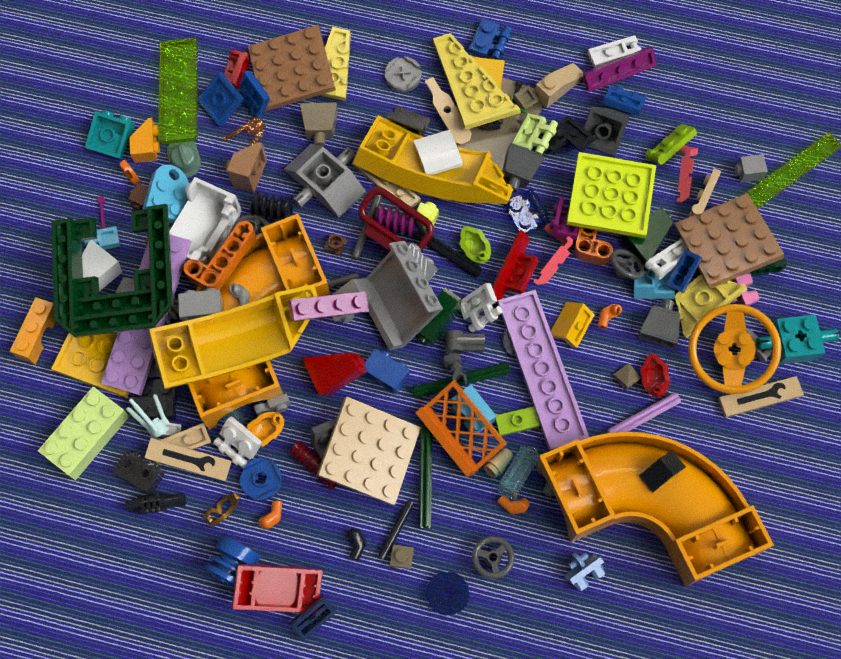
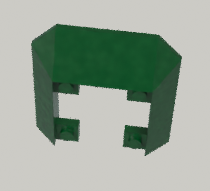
(77, 298)

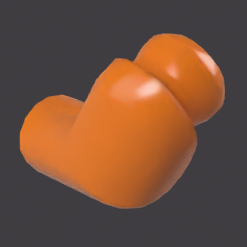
(608, 313)
(514, 507)

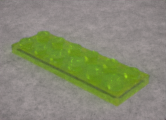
(178, 91)

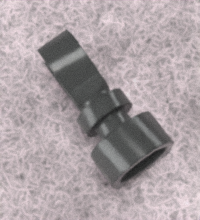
(453, 363)

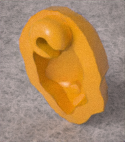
(266, 426)

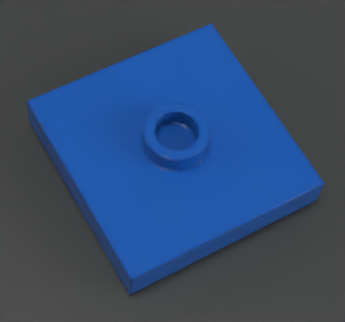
(220, 99)

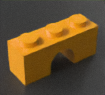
(28, 341)

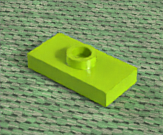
(517, 421)

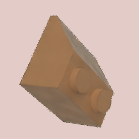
(247, 167)

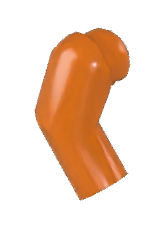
(273, 517)

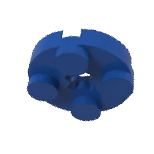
(257, 490)

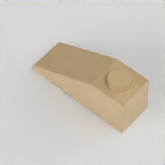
(557, 84)

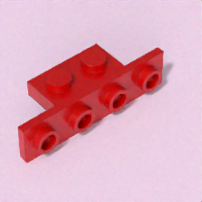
(516, 269)

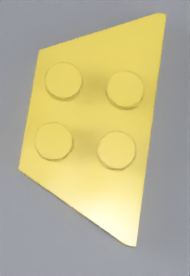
(700, 299)

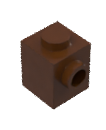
(137, 196)

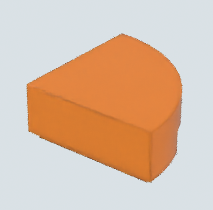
(128, 171)

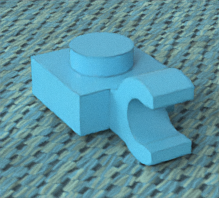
(107, 238)

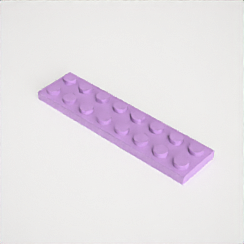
(132, 349)
(542, 369)

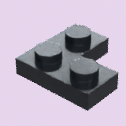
(570, 132)

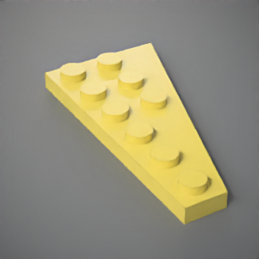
(472, 87)

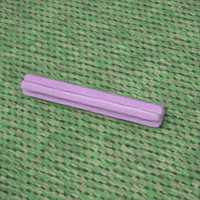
(646, 414)

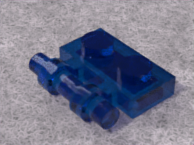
(520, 214)

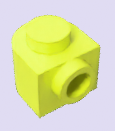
(428, 210)

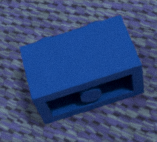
(386, 371)

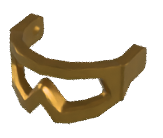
(234, 499)

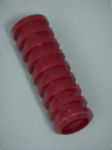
(309, 461)

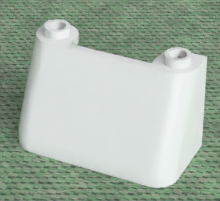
(206, 219)

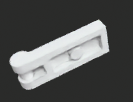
(613, 51)
(667, 258)

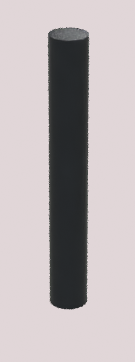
(396, 530)

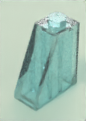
(518, 472)

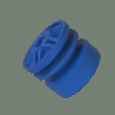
(232, 554)

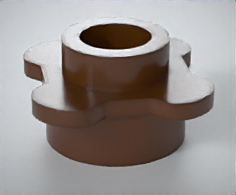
(335, 238)

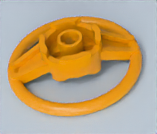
(734, 333)

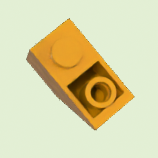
(144, 142)

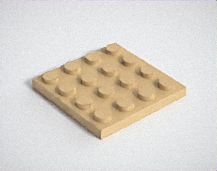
(369, 451)

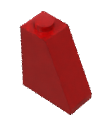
(334, 371)

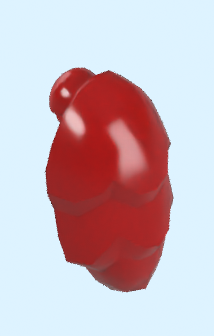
(655, 376)

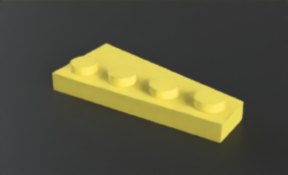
(338, 53)

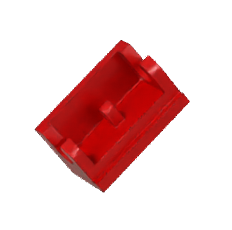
(236, 66)

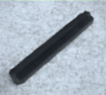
(451, 254)

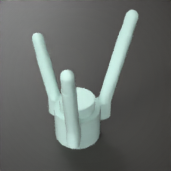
(155, 427)

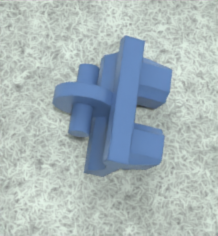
(581, 567)

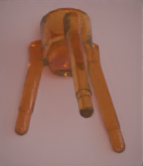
(254, 126)

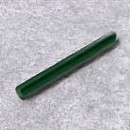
(472, 377)
(425, 478)

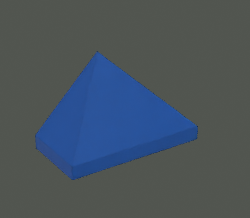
(684, 271)

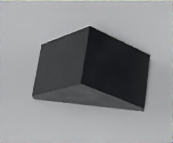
(662, 471)

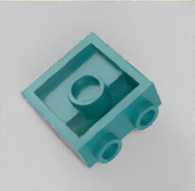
(109, 134)

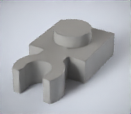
(276, 404)

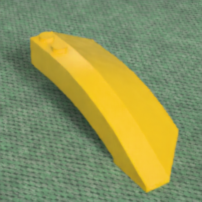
(228, 339)

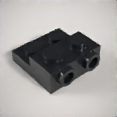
(166, 397)

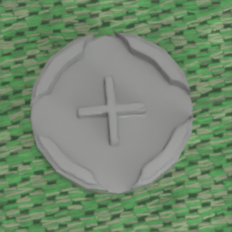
(403, 74)

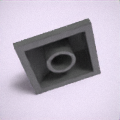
(607, 128)

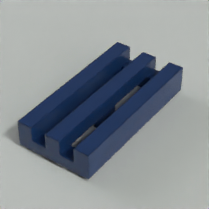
(305, 613)

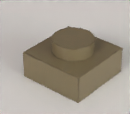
(526, 98)
(402, 557)

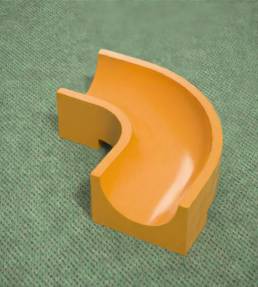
(274, 263)
(693, 514)

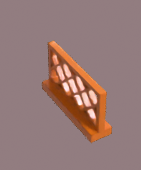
(451, 442)

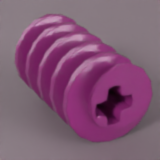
(395, 220)

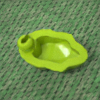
(475, 245)

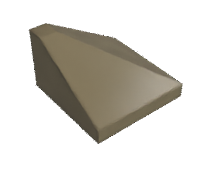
(627, 376)

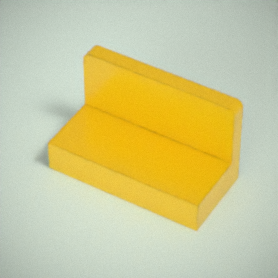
(572, 323)

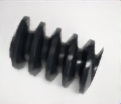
(271, 207)

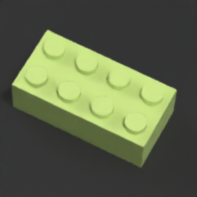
(84, 433)

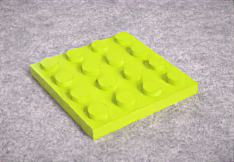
(611, 195)

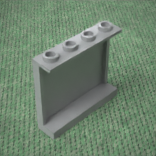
(401, 297)

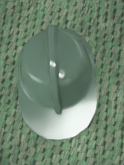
(185, 157)

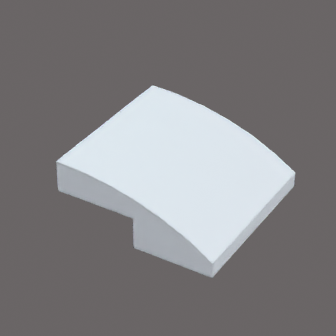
(438, 153)

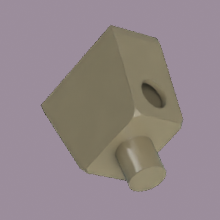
(319, 121)

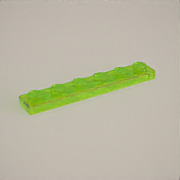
(794, 170)

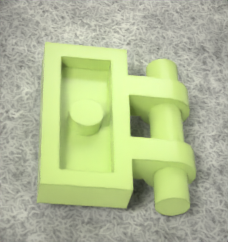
(530, 131)

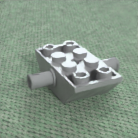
(325, 179)

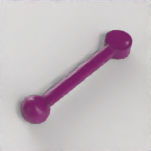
(101, 200)

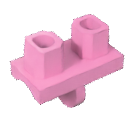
(746, 298)

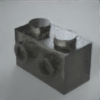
(138, 472)

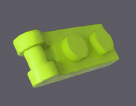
(671, 144)

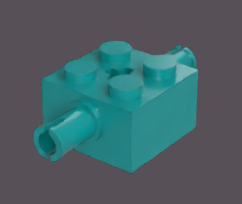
(799, 339)

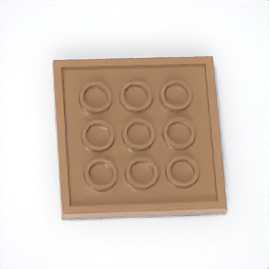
(292, 67)
(730, 240)

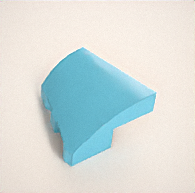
(652, 288)

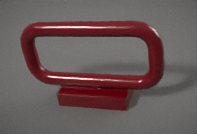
(382, 234)

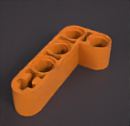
(593, 246)
(223, 255)

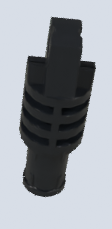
(155, 502)

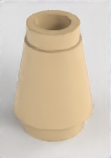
(498, 463)

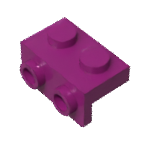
(559, 223)

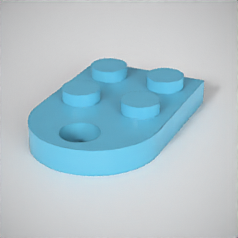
(165, 190)

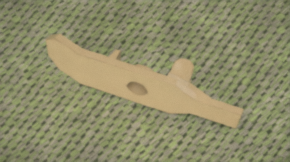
(452, 119)

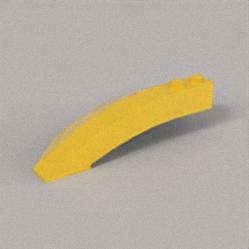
(391, 155)

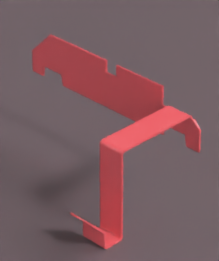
(686, 168)
(559, 257)

